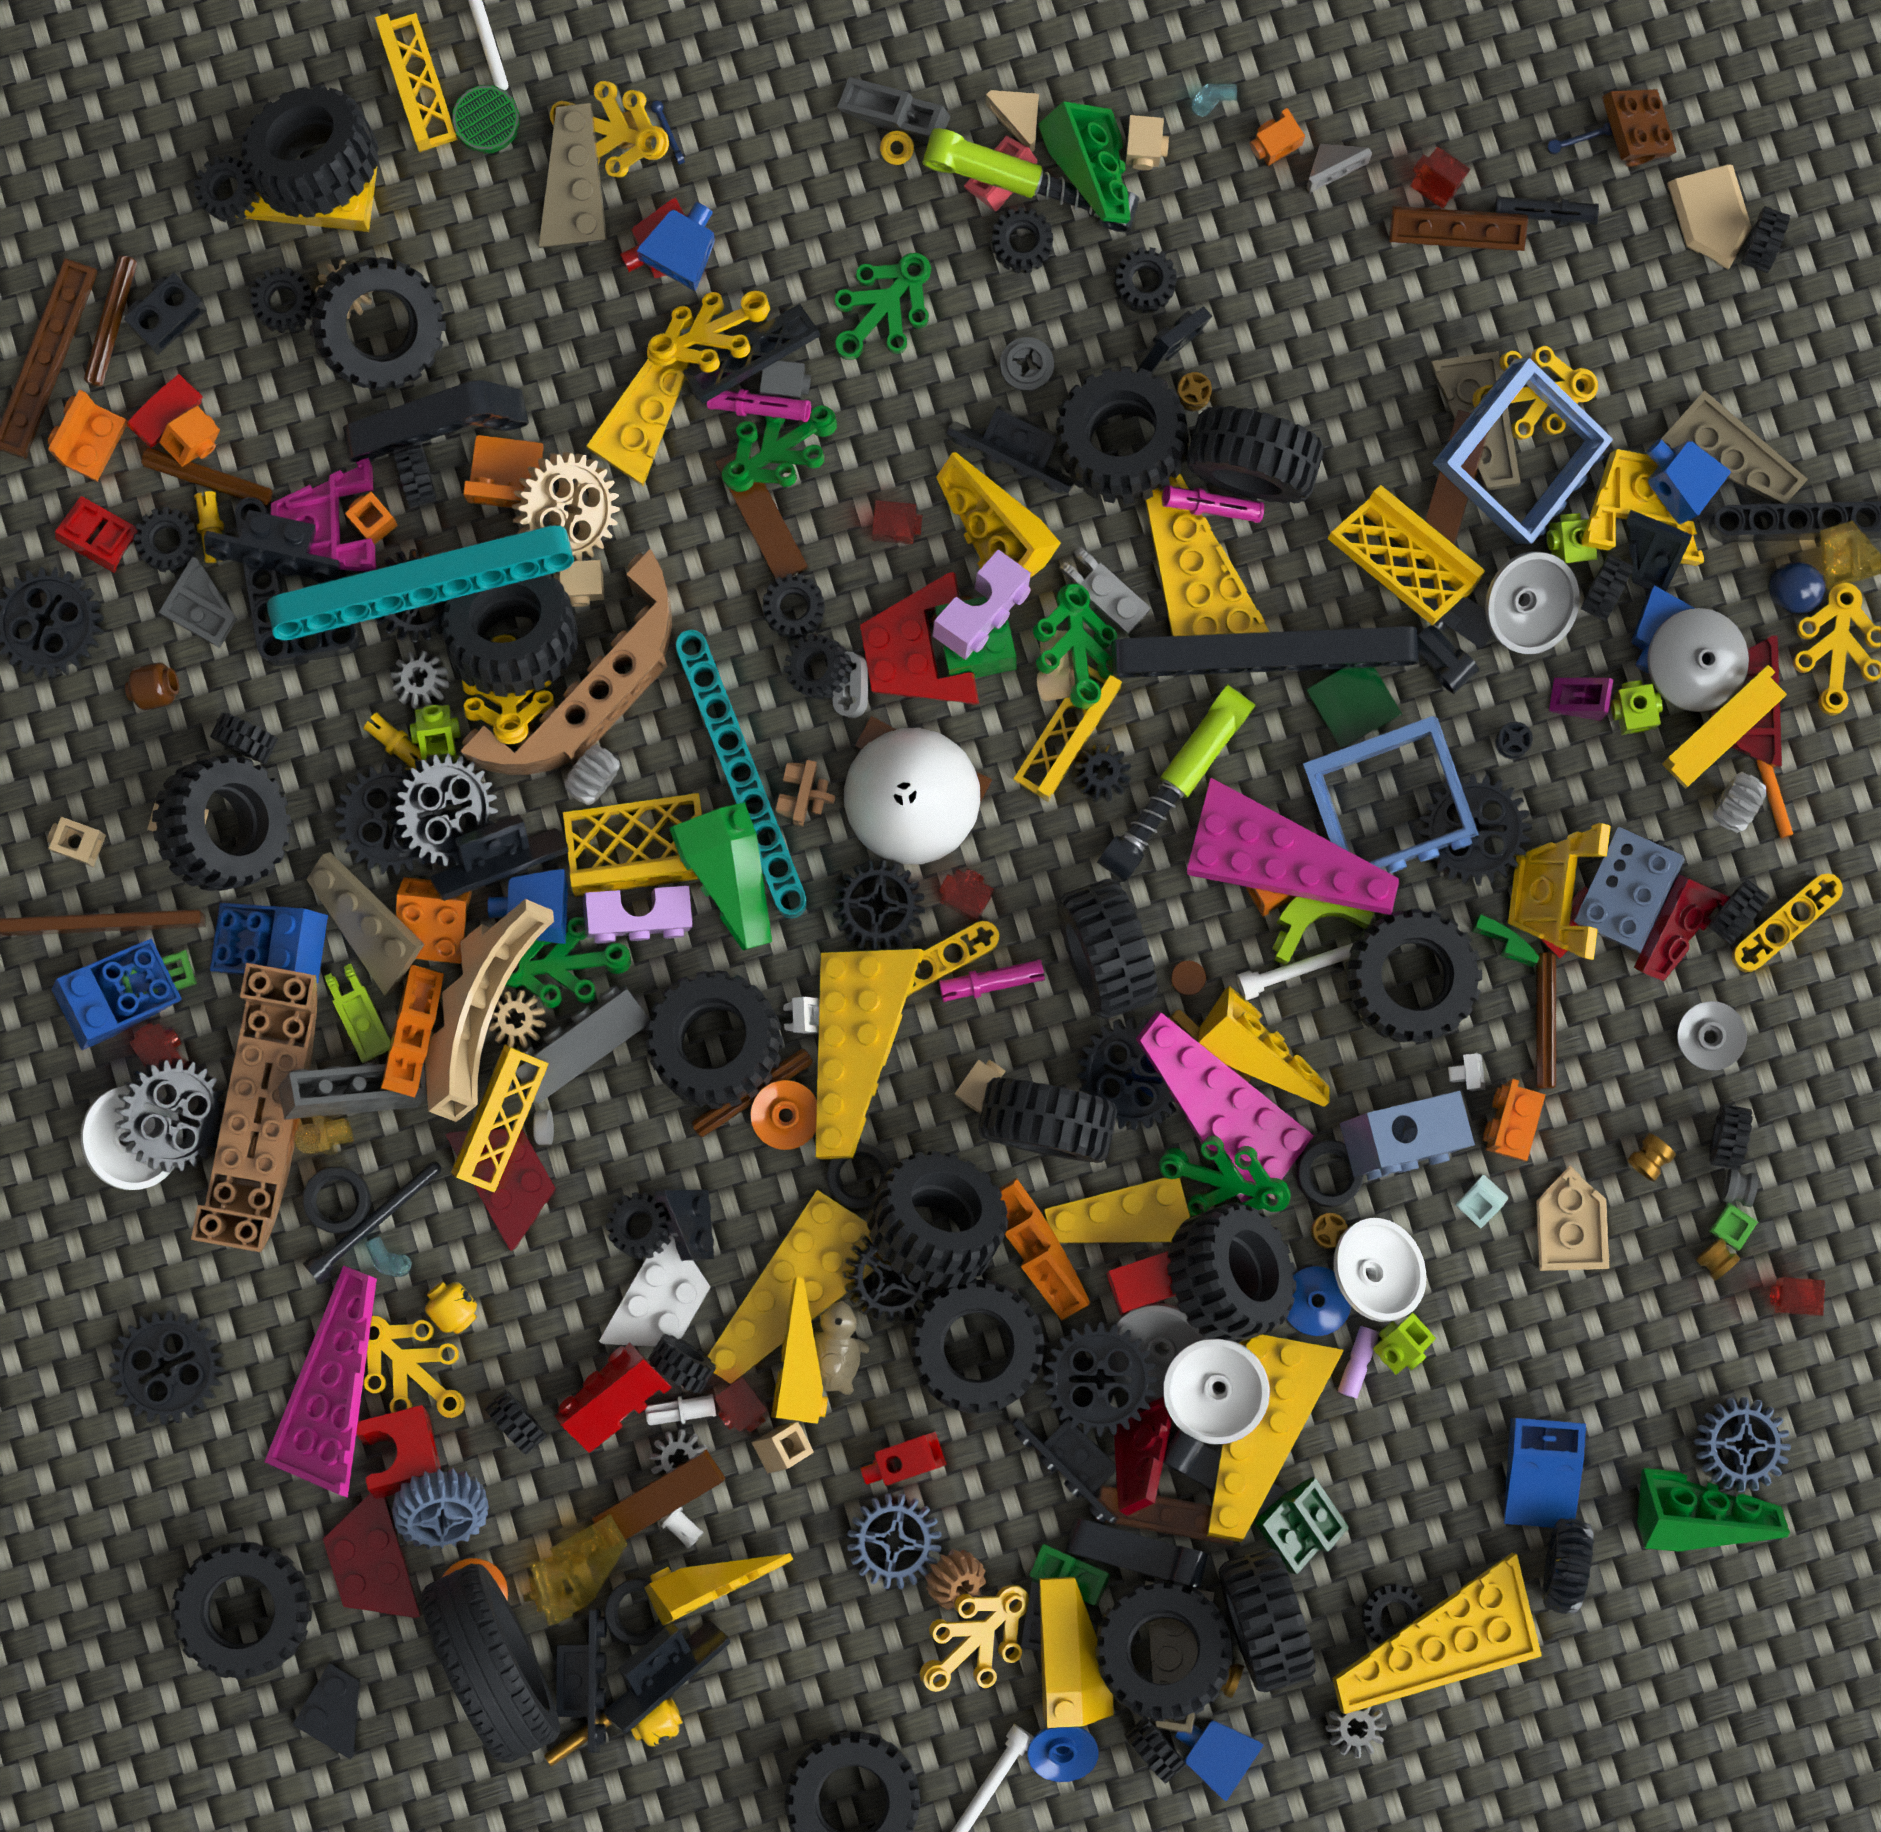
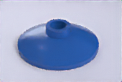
(1315, 1320)
(1063, 1753)

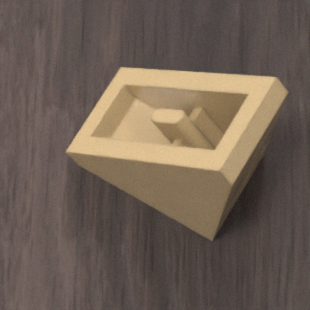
(1017, 113)

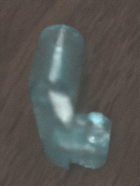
(1210, 95)
(386, 1262)

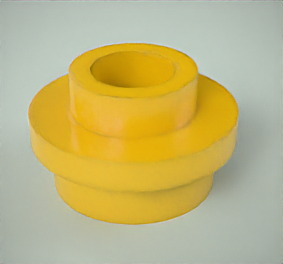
(888, 155)

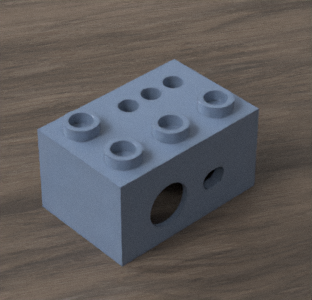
(1629, 889)
(1432, 1132)

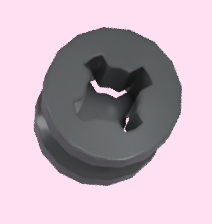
(1740, 1187)

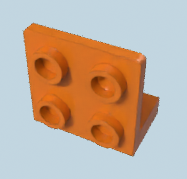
(86, 436)
(497, 470)
(432, 920)
(1514, 1122)

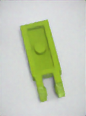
(359, 1017)

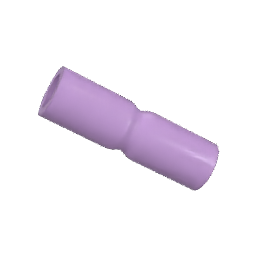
(1357, 1366)

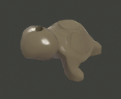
(836, 1350)

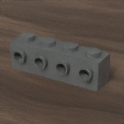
(584, 1040)
(342, 1092)

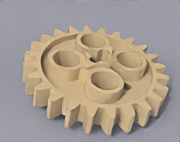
(592, 516)

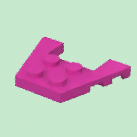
(321, 508)

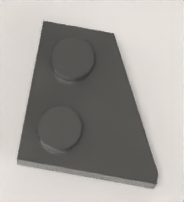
(199, 605)

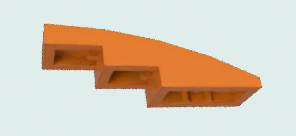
(412, 1031)
(1042, 1252)

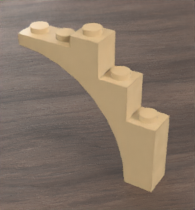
(469, 1003)

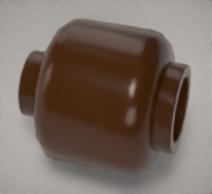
(152, 686)

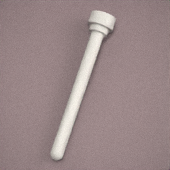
(488, 44)
(1253, 983)
(1017, 1744)

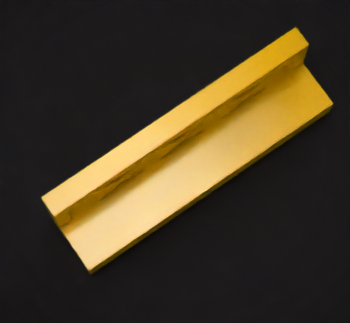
(403, 78)
(1724, 728)
(1073, 745)
(486, 1115)

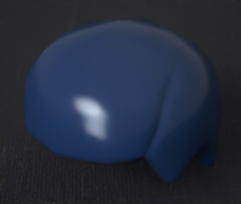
(1797, 587)

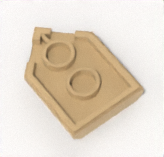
(1711, 213)
(1572, 1225)

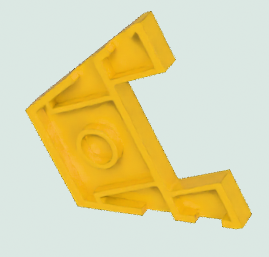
(1626, 489)
(1546, 887)

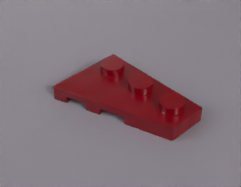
(1677, 923)
(1141, 1456)

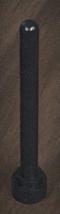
(322, 1264)

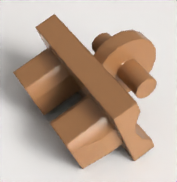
(803, 776)

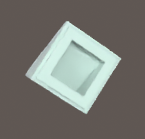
(1482, 1201)

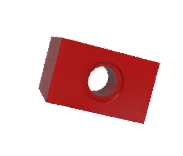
(1141, 1283)
(415, 1445)

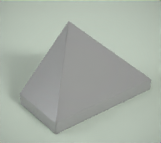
(1335, 162)

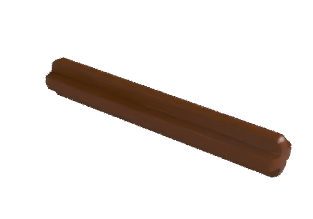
(110, 320)
(206, 476)
(1546, 1020)
(786, 1070)

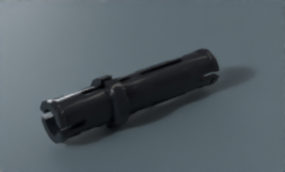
(1587, 212)

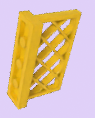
(1419, 543)
(632, 873)

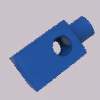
(680, 245)
(1685, 478)
(1656, 609)
(542, 888)
(1220, 1755)

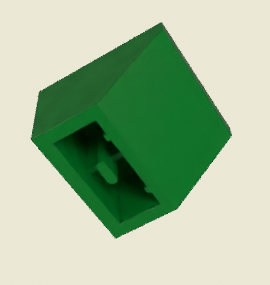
(994, 658)

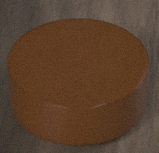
(1188, 978)

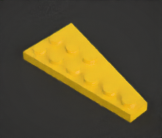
(1196, 575)
(857, 1026)
(811, 1251)
(1251, 1464)
(1461, 1637)

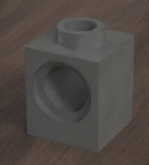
(785, 380)

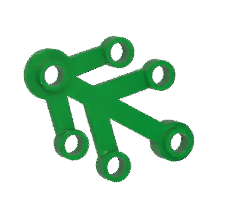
(886, 302)
(777, 451)
(1078, 641)
(558, 964)
(1228, 1180)

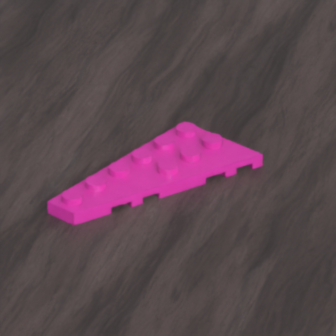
(1266, 851)
(1222, 1101)
(323, 1410)

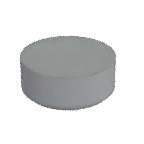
(543, 1127)

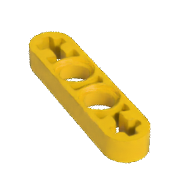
(1788, 924)
(942, 967)

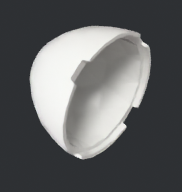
(944, 801)

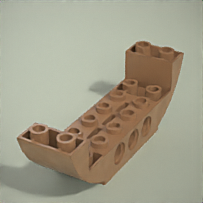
(556, 739)
(253, 1137)

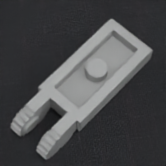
(1108, 592)

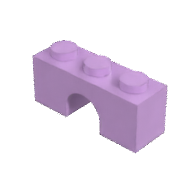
(966, 626)
(607, 918)

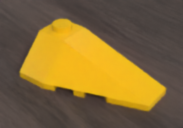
(352, 216)
(995, 518)
(1243, 1043)
(799, 1382)
(695, 1586)
(1070, 1673)

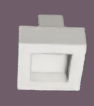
(804, 1015)
(1470, 1072)

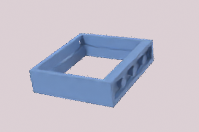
(1572, 476)
(1394, 739)

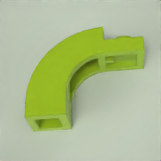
(1302, 913)

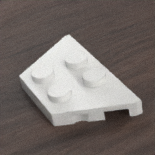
(658, 1301)

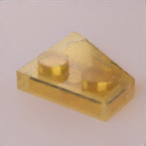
(1848, 555)
(592, 1555)

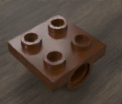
(1639, 125)

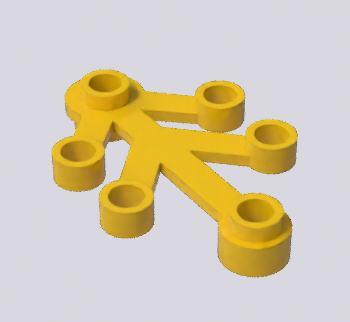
(619, 132)
(669, 347)
(1538, 406)
(1840, 643)
(509, 726)
(405, 1363)
(979, 1635)

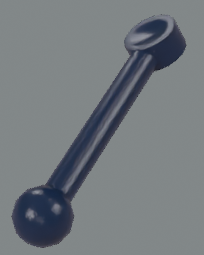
(657, 107)
(1555, 146)

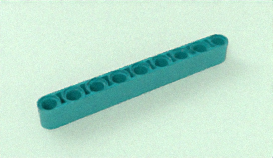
(420, 582)
(739, 757)

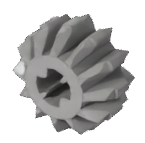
(408, 677)
(592, 774)
(1739, 802)
(672, 1449)
(1352, 1739)

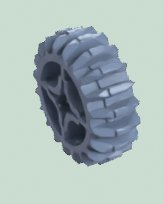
(1742, 1460)
(440, 1508)
(919, 1545)

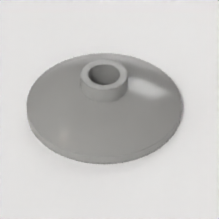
(1728, 1030)

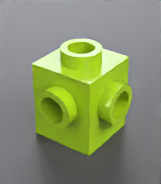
(1566, 539)
(1631, 718)
(435, 730)
(1404, 1343)

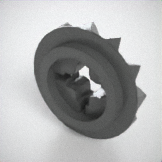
(1018, 351)

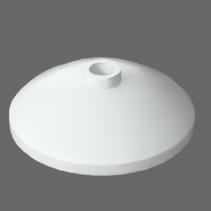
(106, 1153)
(1393, 1268)
(1204, 1411)

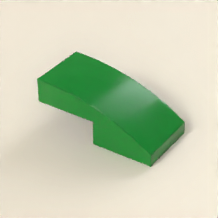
(1514, 946)
(1056, 1564)

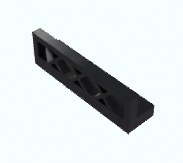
(767, 345)

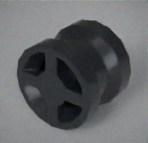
(1519, 736)

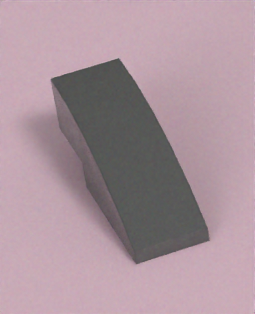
(892, 109)

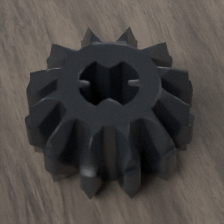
(1109, 782)

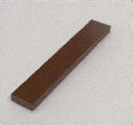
(45, 357)
(102, 922)

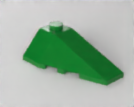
(1087, 148)
(727, 861)
(1693, 1516)

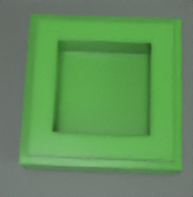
(1733, 1226)

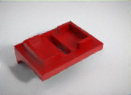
(108, 545)

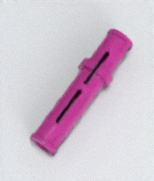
(746, 403)
(1178, 497)
(992, 980)

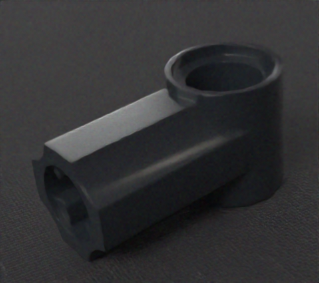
(1450, 665)

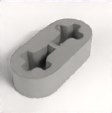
(856, 687)

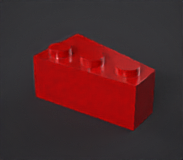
(609, 1397)

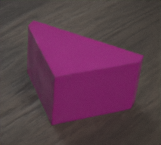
(1581, 697)

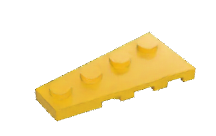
(639, 419)
(1127, 1215)

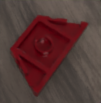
(1764, 738)
(522, 1187)
(371, 1561)

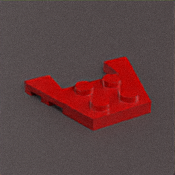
(902, 650)

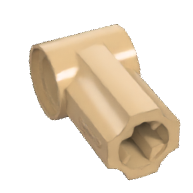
(1060, 681)

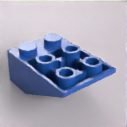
(268, 937)
(97, 1000)
(1543, 1471)

